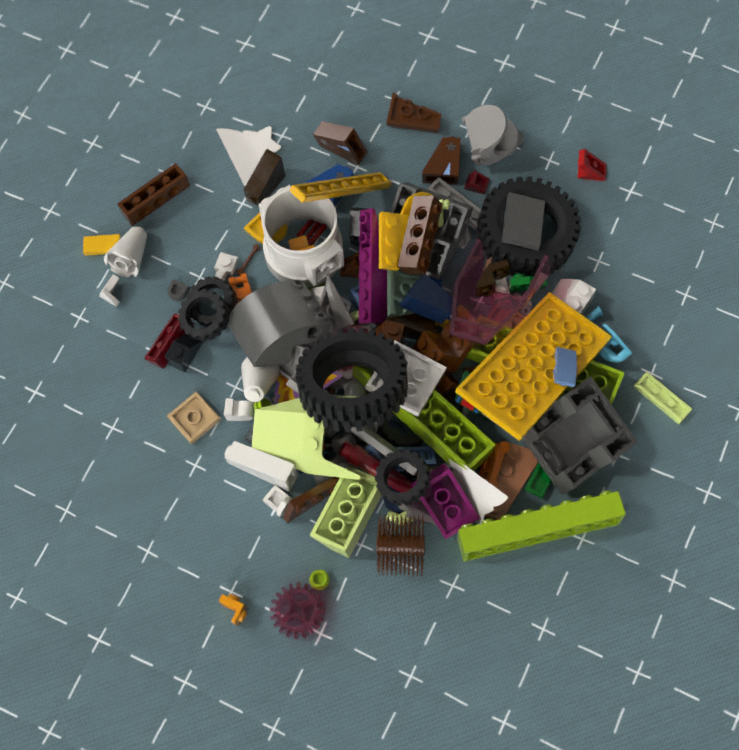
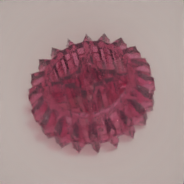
(289, 615)

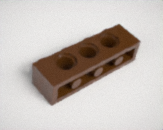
(153, 194)
(420, 235)

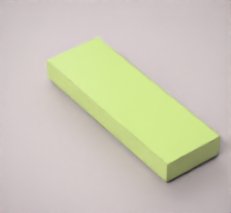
(662, 398)

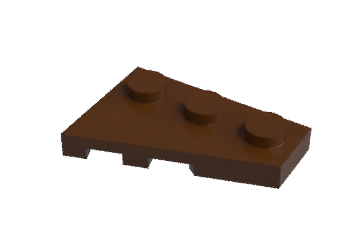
(411, 116)
(309, 499)

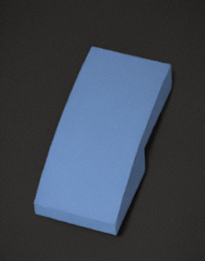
(565, 367)

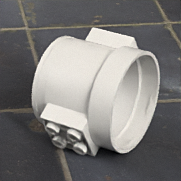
(306, 265)

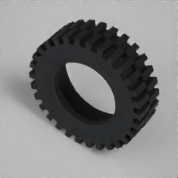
(523, 259)
(352, 350)

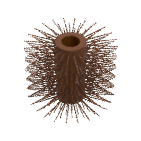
(400, 545)

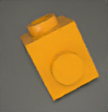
(299, 244)
(232, 602)

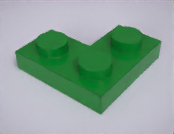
(522, 283)

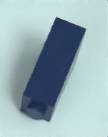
(428, 300)

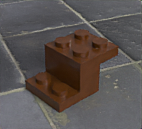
(444, 348)

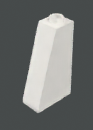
(262, 465)

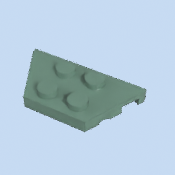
(397, 287)

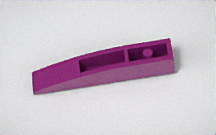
(371, 278)

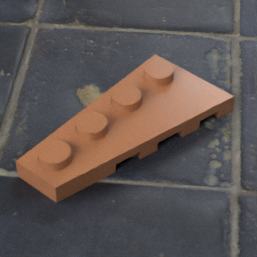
(514, 472)

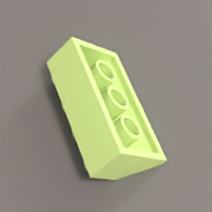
(347, 513)

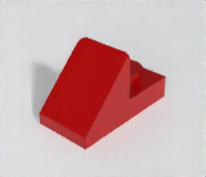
(591, 167)

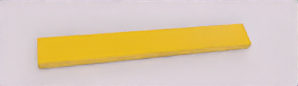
(340, 187)

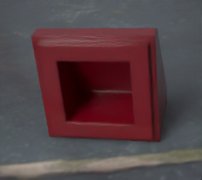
(476, 182)

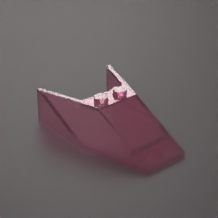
(484, 317)

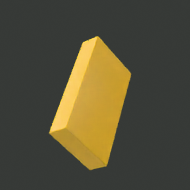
(99, 244)

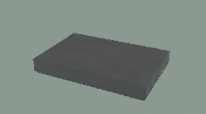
(523, 221)

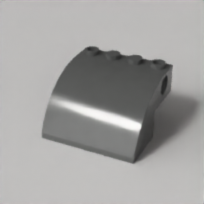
(448, 236)
(275, 320)
(578, 436)

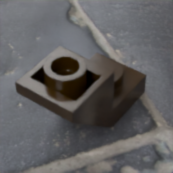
(486, 283)

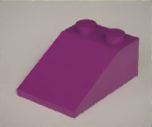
(447, 502)

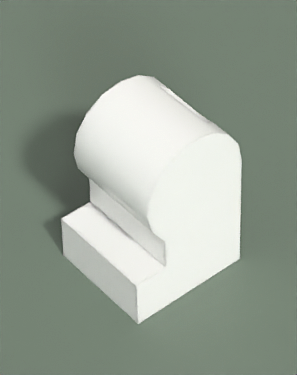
(238, 410)

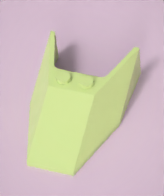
(293, 436)

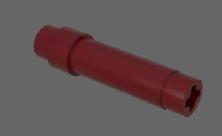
(361, 458)

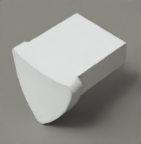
(107, 290)
(277, 500)

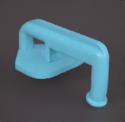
(606, 352)

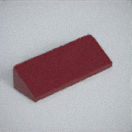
(164, 341)

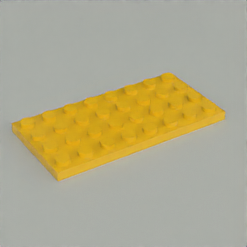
(517, 377)

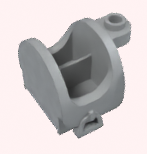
(491, 135)

